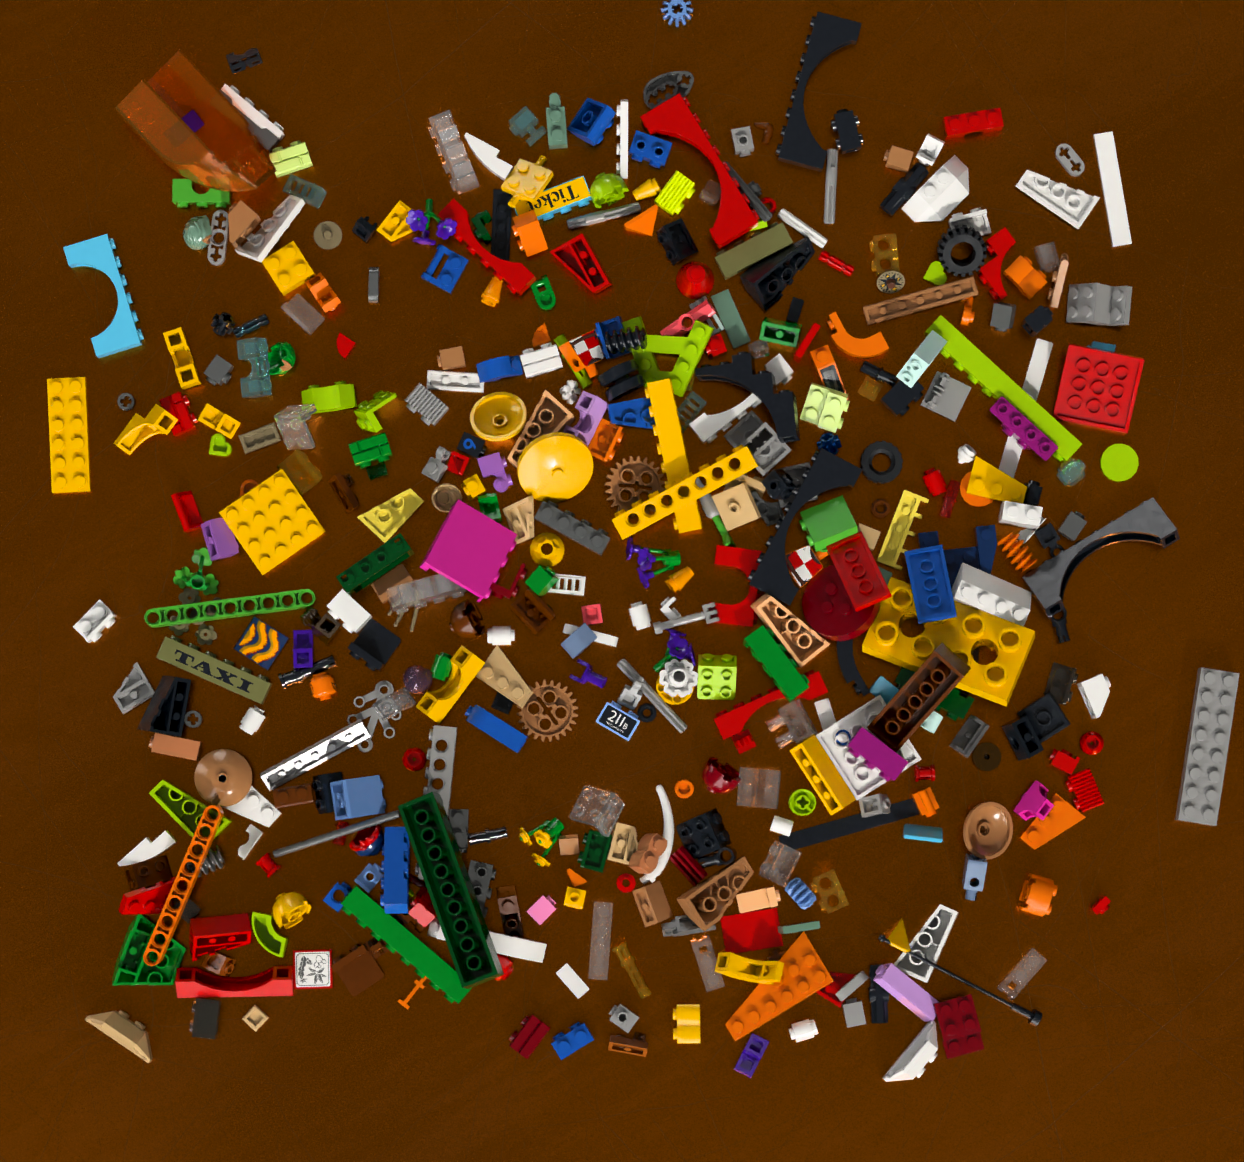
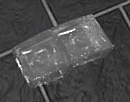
(394, 703)

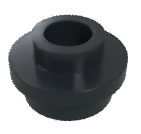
(646, 706)

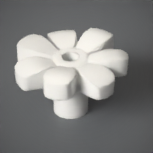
(569, 391)

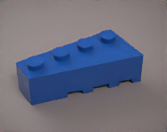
(396, 870)

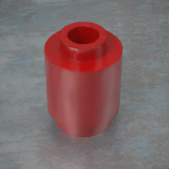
(934, 481)

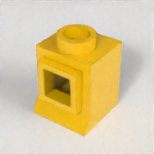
(575, 897)

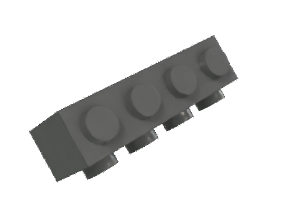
(572, 528)
(480, 877)

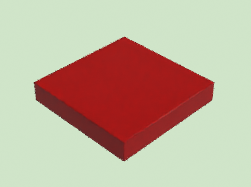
(806, 342)

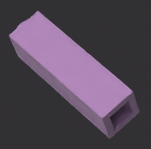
(906, 991)

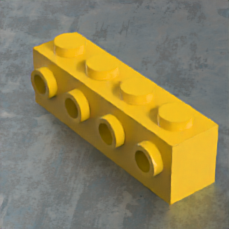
(822, 775)

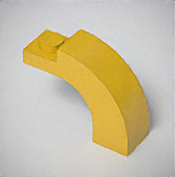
(747, 969)

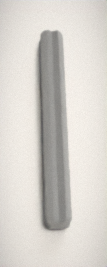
(653, 697)

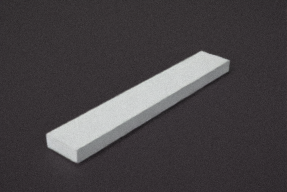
(1112, 189)

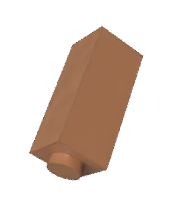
(175, 746)

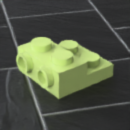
(825, 407)

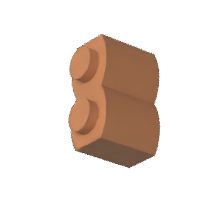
(647, 854)

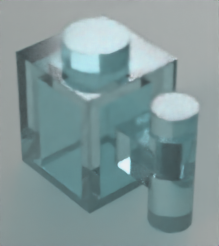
(524, 123)

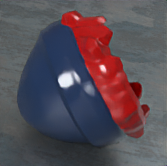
(368, 841)

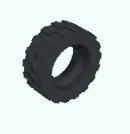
(874, 475)

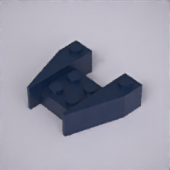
(978, 557)

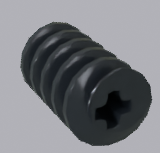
(627, 341)

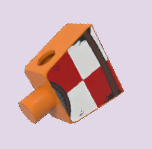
(583, 353)
(804, 564)

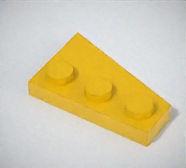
(994, 484)

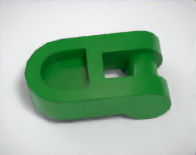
(545, 299)

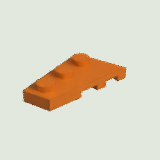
(1057, 821)

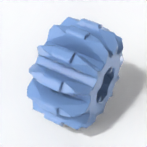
(679, 16)
(800, 893)

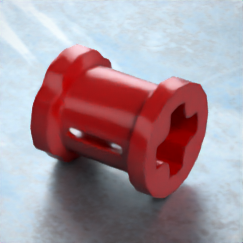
(924, 772)
(268, 865)

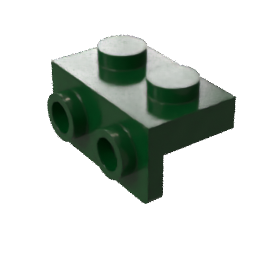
(595, 851)

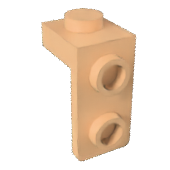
(758, 899)

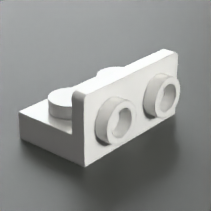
(95, 621)

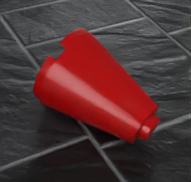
(695, 280)

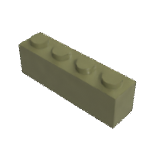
(753, 250)

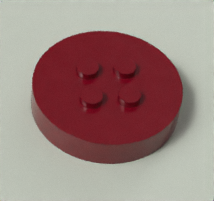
(831, 610)

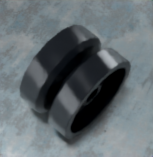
(621, 378)

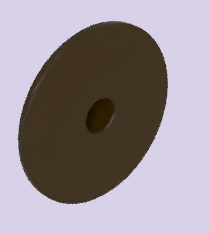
(986, 756)

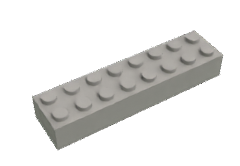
(1207, 746)

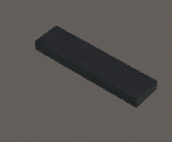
(501, 225)

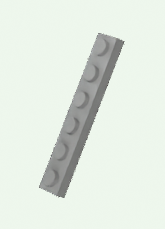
(315, 754)

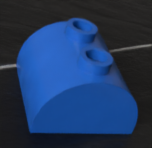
(592, 121)

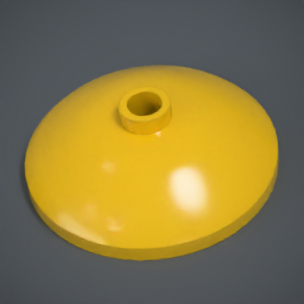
(497, 409)

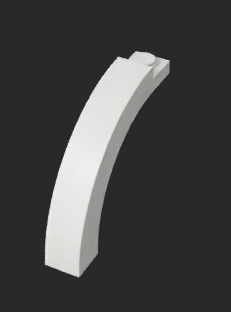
(503, 944)

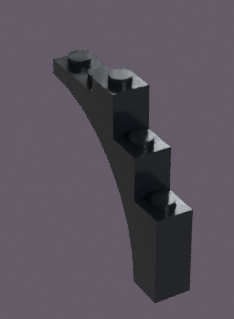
(763, 385)

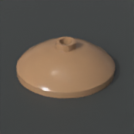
(237, 774)
(995, 830)

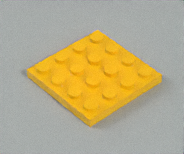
(272, 521)

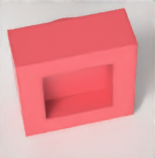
(592, 614)

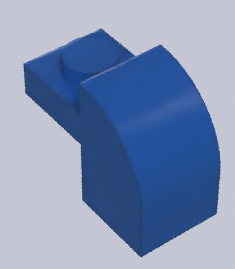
(499, 368)

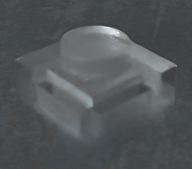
(759, 349)

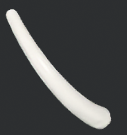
(668, 834)

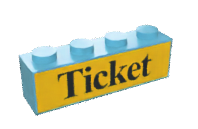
(557, 199)

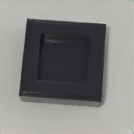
(502, 703)

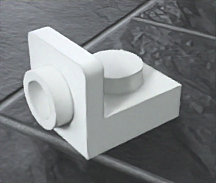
(669, 613)

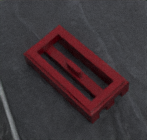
(688, 866)

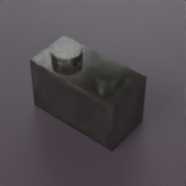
(205, 1018)

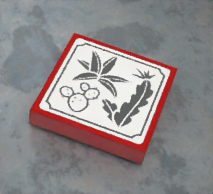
(312, 969)

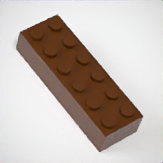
(919, 697)

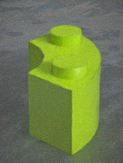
(330, 398)
(267, 934)

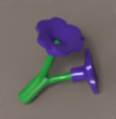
(420, 221)
(678, 648)

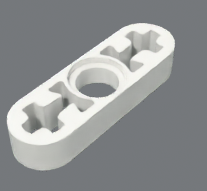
(601, 637)

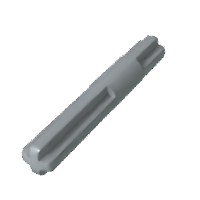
(830, 186)
(603, 215)

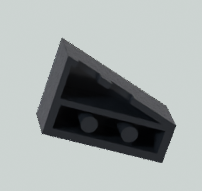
(167, 707)

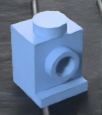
(366, 884)

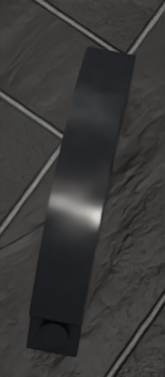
(848, 668)

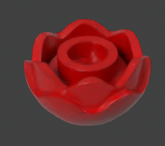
(1087, 747)
(412, 765)

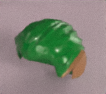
(281, 358)

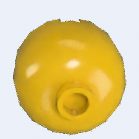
(289, 909)

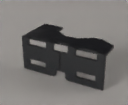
(231, 58)

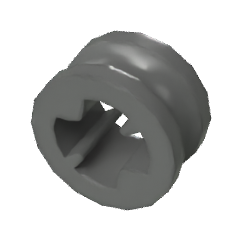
(122, 397)
(189, 723)

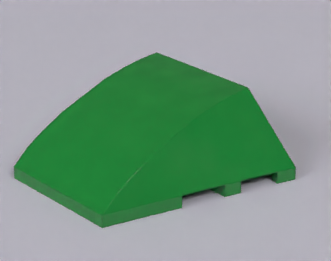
(130, 966)

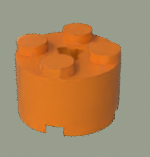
(1037, 895)

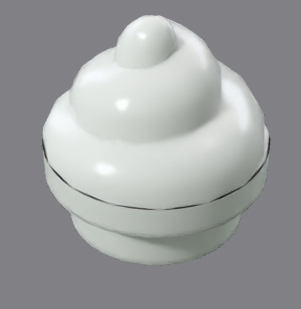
(966, 454)

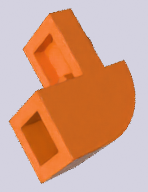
(323, 292)

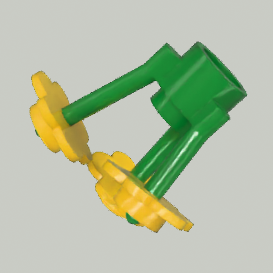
(552, 828)

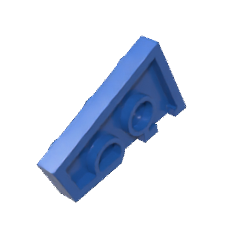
(631, 413)

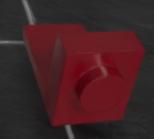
(499, 591)

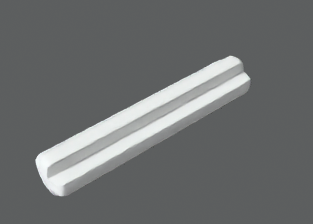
(802, 227)

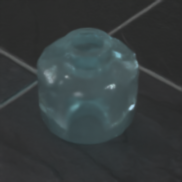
(1071, 471)

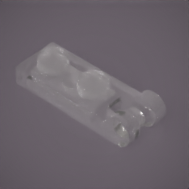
(707, 963)
(1022, 973)

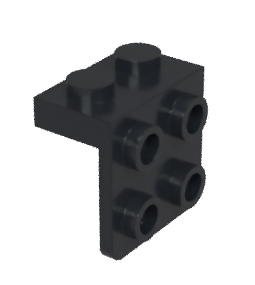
(374, 645)
(703, 834)

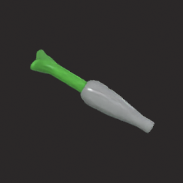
(711, 512)

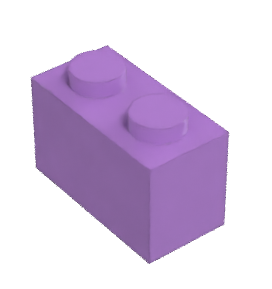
(219, 539)

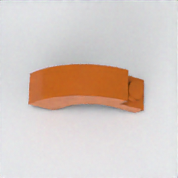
(853, 346)

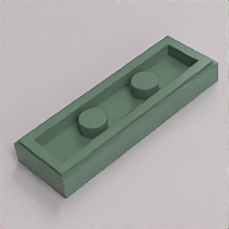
(730, 319)

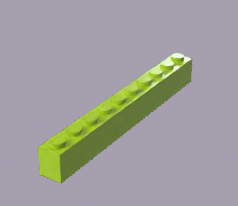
(998, 384)

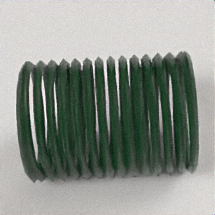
(377, 474)

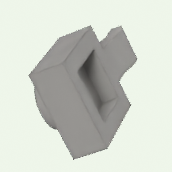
(436, 466)
(630, 694)

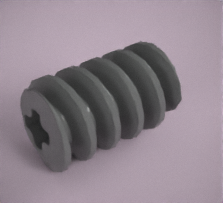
(212, 859)

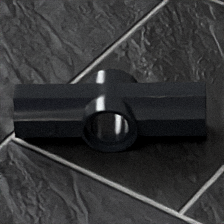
(904, 189)
(878, 998)

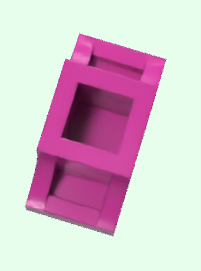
(1034, 803)

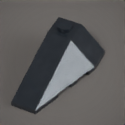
(771, 275)

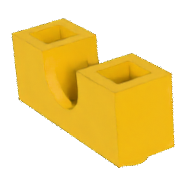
(182, 358)

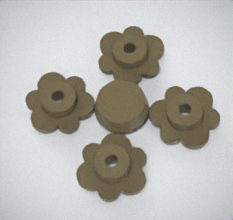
(202, 629)

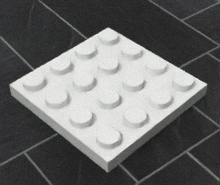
(855, 774)

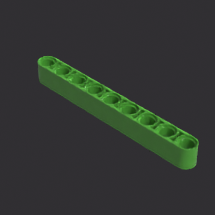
(220, 605)

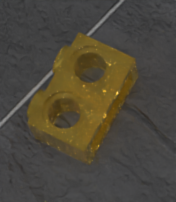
(889, 254)
(834, 889)

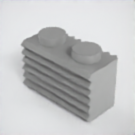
(426, 404)

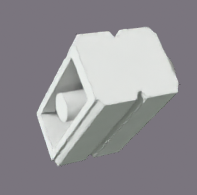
(541, 360)

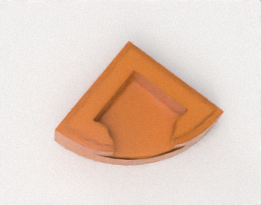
(541, 336)

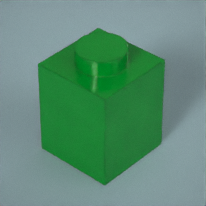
(542, 580)

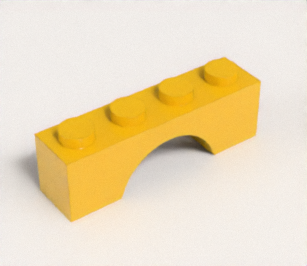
(439, 702)

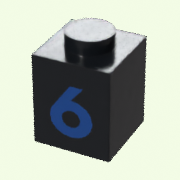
(472, 446)

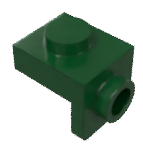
(479, 221)

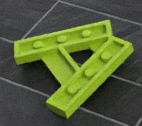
(688, 347)

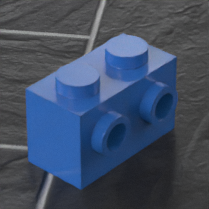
(650, 149)
(573, 1040)

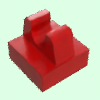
(743, 741)

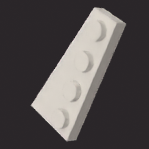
(1057, 197)

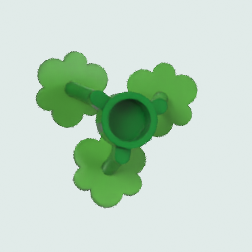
(197, 580)

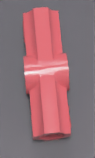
(701, 312)

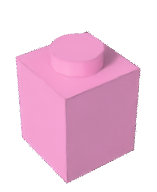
(542, 909)

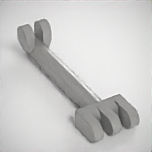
(705, 614)

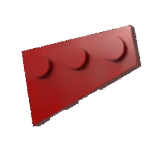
(146, 900)

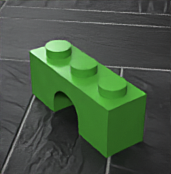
(184, 195)

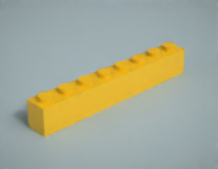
(672, 448)

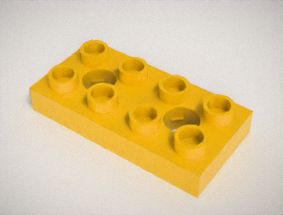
(960, 634)

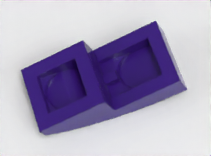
(303, 649)
(751, 1055)

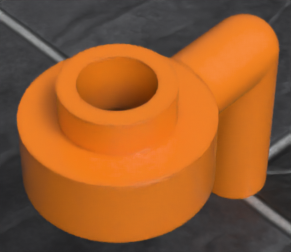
(967, 314)

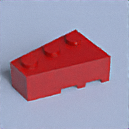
(583, 262)
(217, 933)

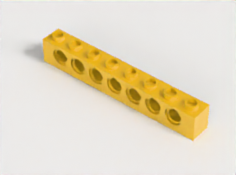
(747, 463)

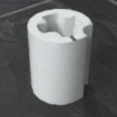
(781, 825)

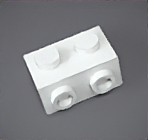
(976, 218)

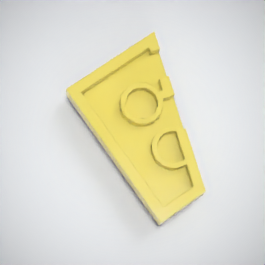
(391, 515)

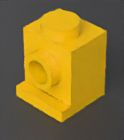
(473, 487)

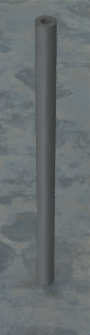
(335, 834)

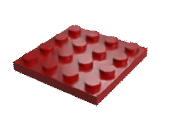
(1098, 388)

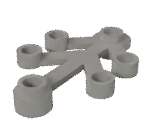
(374, 715)

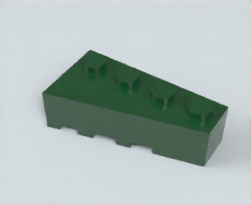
(954, 703)

